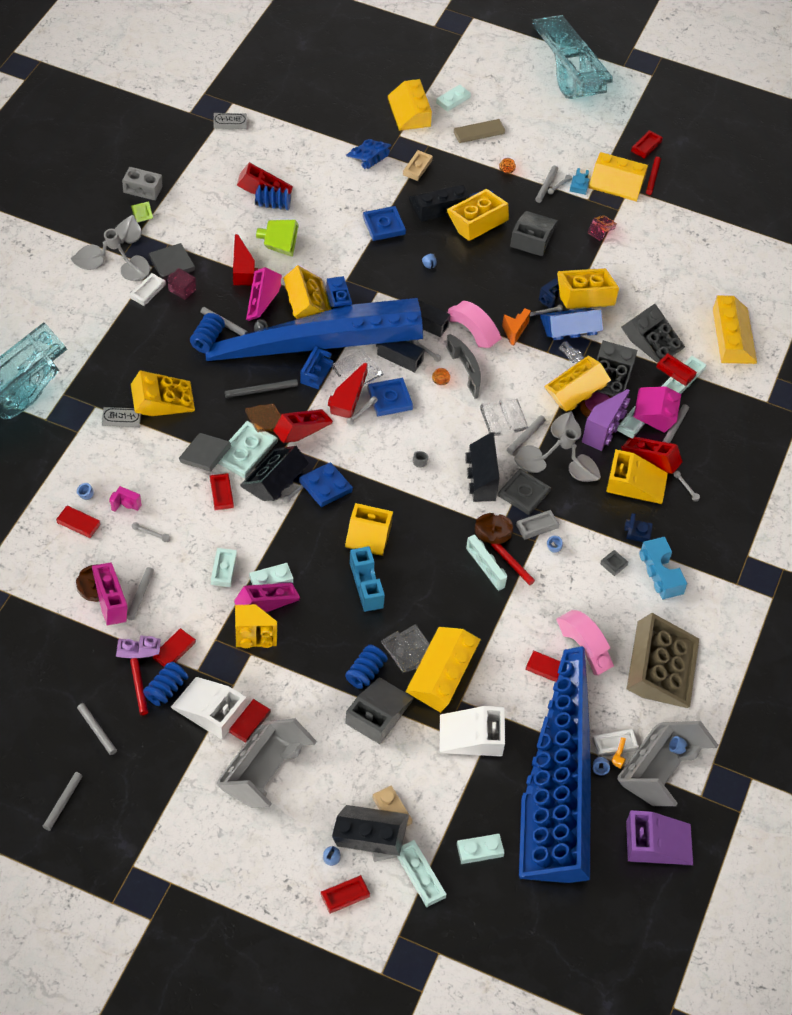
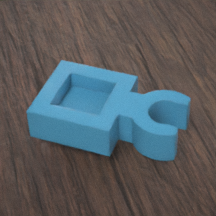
(580, 182)

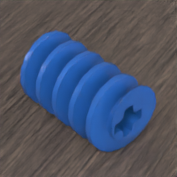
(273, 198)
(207, 332)
(366, 666)
(164, 683)

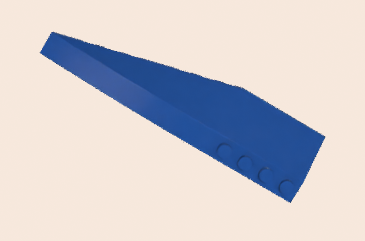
(329, 329)
(559, 787)

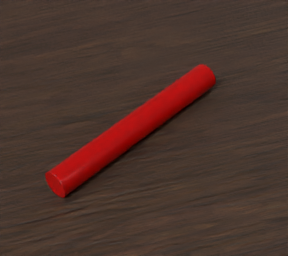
(653, 175)
(513, 563)
(139, 686)

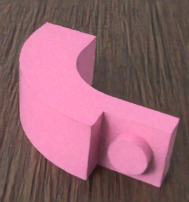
(477, 322)
(587, 634)

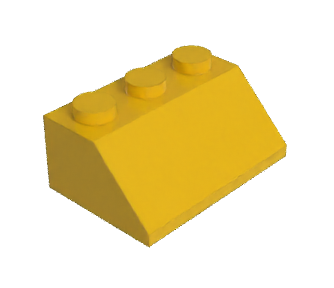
(410, 105)
(618, 176)
(479, 214)
(587, 288)
(306, 293)
(578, 383)

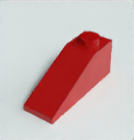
(253, 176)
(243, 264)
(348, 393)
(299, 425)
(661, 454)

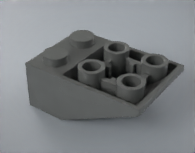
(533, 233)
(653, 334)
(618, 364)
(377, 710)

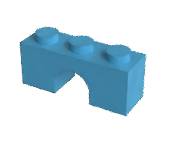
(666, 581)
(368, 586)

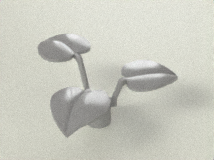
(127, 231)
(568, 431)

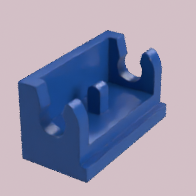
(316, 368)

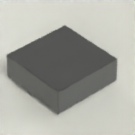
(614, 562)

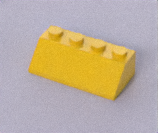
(733, 331)
(442, 667)

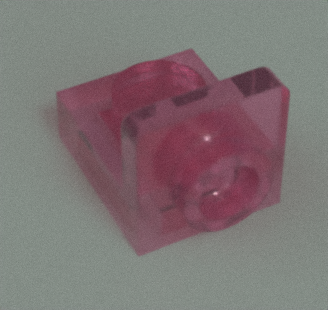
(600, 226)

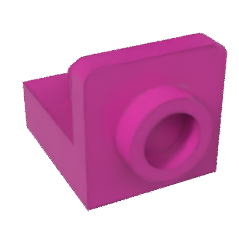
(125, 497)

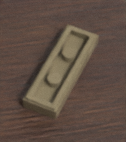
(479, 131)

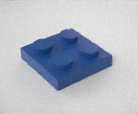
(384, 223)
(391, 396)
(325, 484)

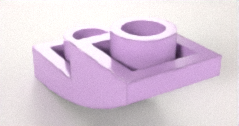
(146, 647)

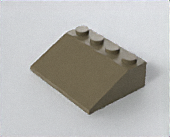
(663, 662)

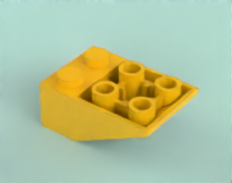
(161, 394)
(636, 478)

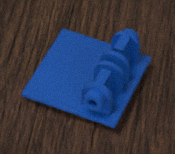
(370, 152)

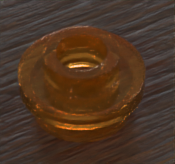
(507, 165)
(441, 376)

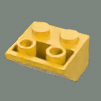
(369, 528)
(254, 627)

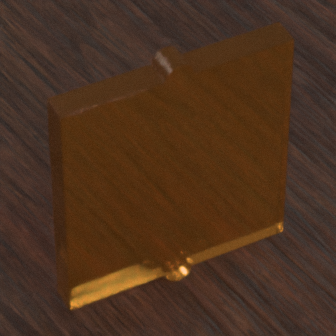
(263, 417)

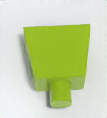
(279, 236)

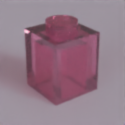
(181, 283)

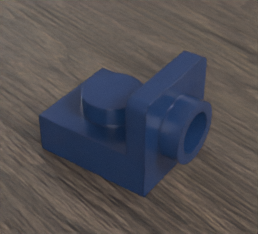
(549, 292)
(637, 530)

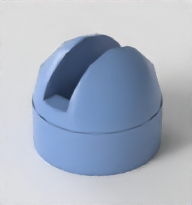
(429, 260)
(85, 491)
(557, 541)
(677, 745)
(606, 766)
(335, 857)

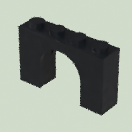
(408, 354)

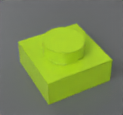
(142, 211)

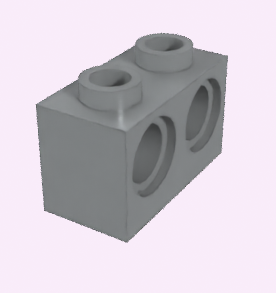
(142, 183)

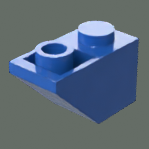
(337, 292)

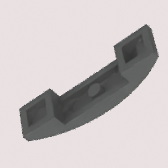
(459, 350)

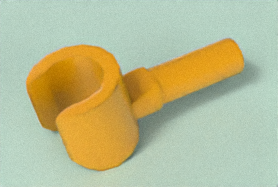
(617, 759)

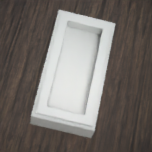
(147, 289)
(608, 743)

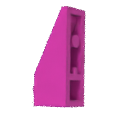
(264, 289)
(110, 594)
(267, 595)

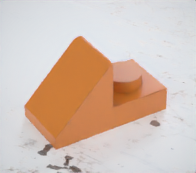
(514, 327)

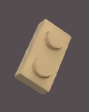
(417, 165)
(389, 801)

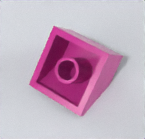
(657, 407)

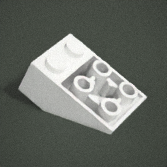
(211, 705)
(473, 731)

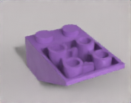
(605, 420)
(658, 839)

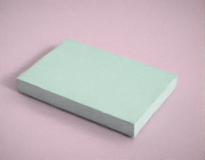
(247, 449)

